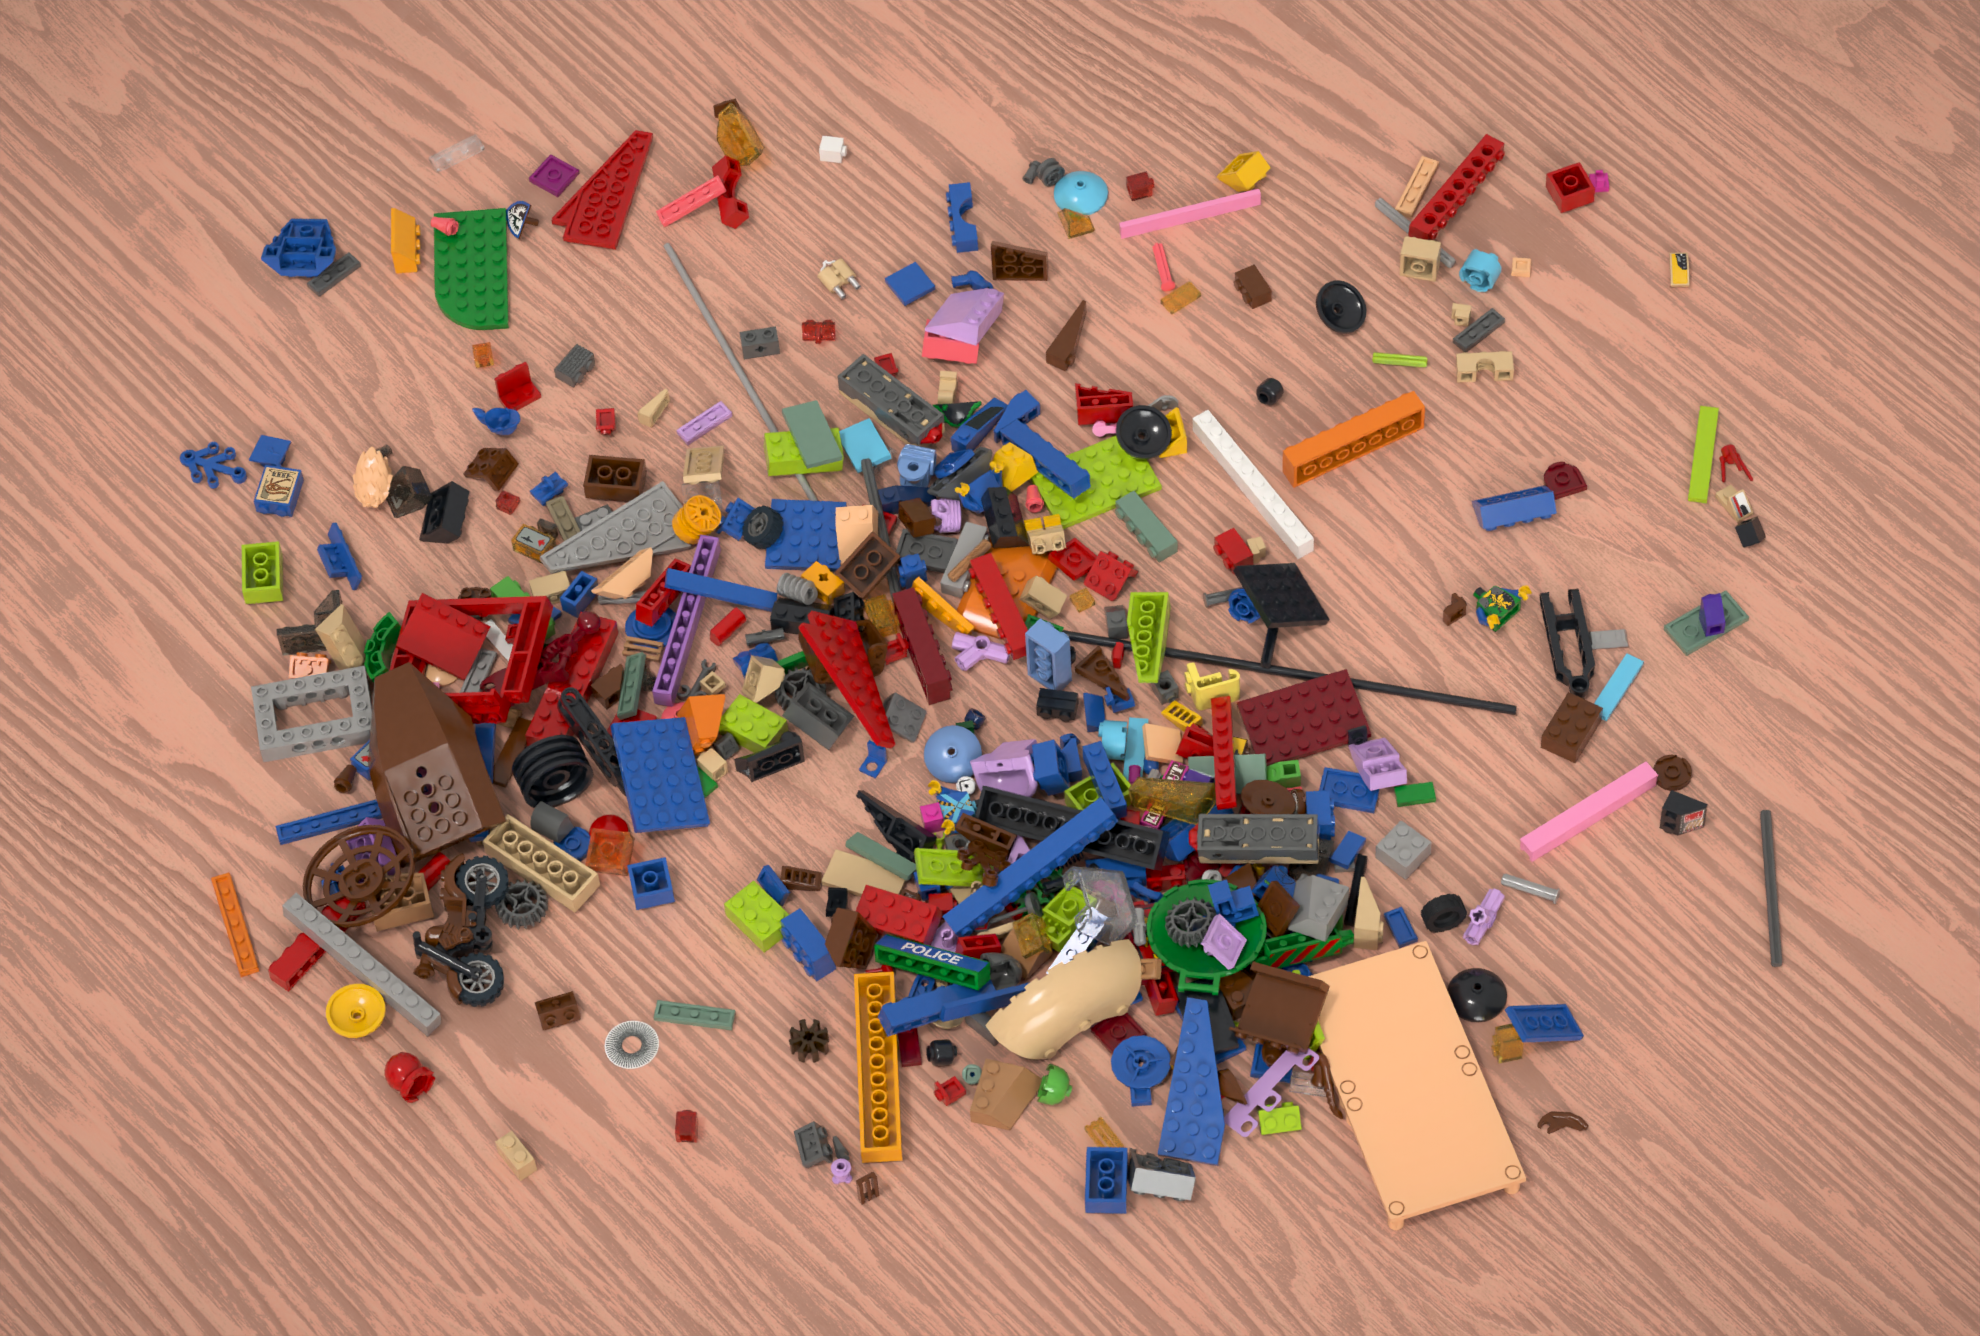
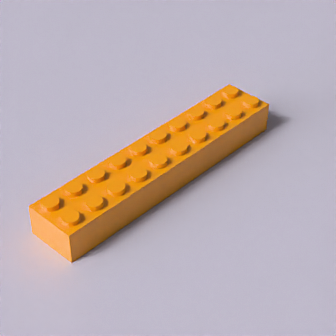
(877, 1070)

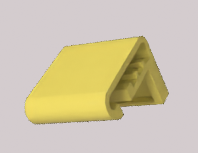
(1210, 686)

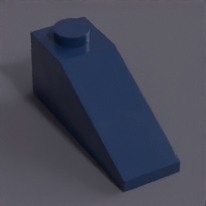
(893, 495)

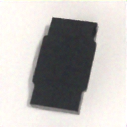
(1220, 1016)

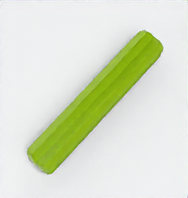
(1399, 359)

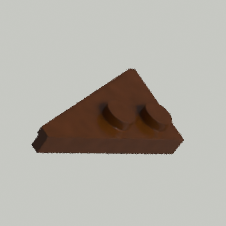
(1099, 671)

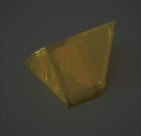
(1075, 223)

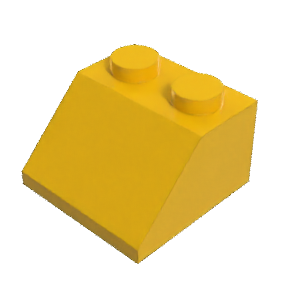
(1244, 171)
(1018, 466)

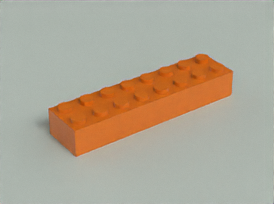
(1353, 439)

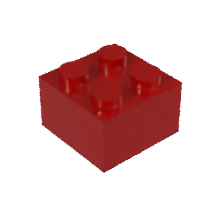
(1570, 187)

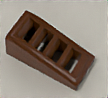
(794, 872)

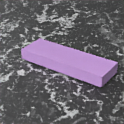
(704, 423)

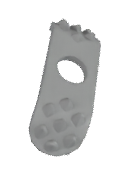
(1165, 402)

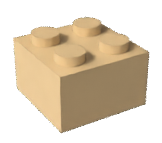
(1420, 258)

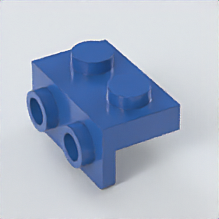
(761, 650)

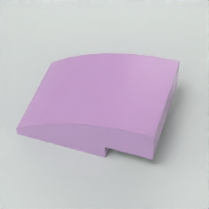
(1378, 764)

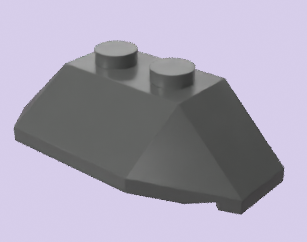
(966, 474)

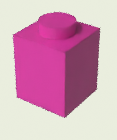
(932, 817)

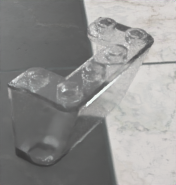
(1107, 900)

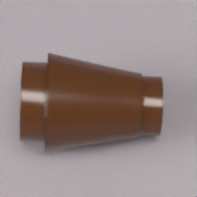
(344, 781)

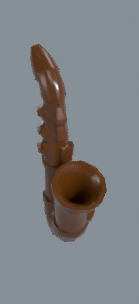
(1322, 1077)

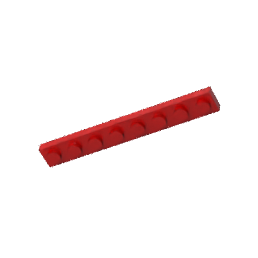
(1223, 753)

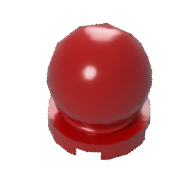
(408, 1075)

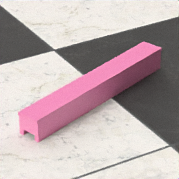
(1589, 811)

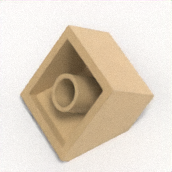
(762, 678)

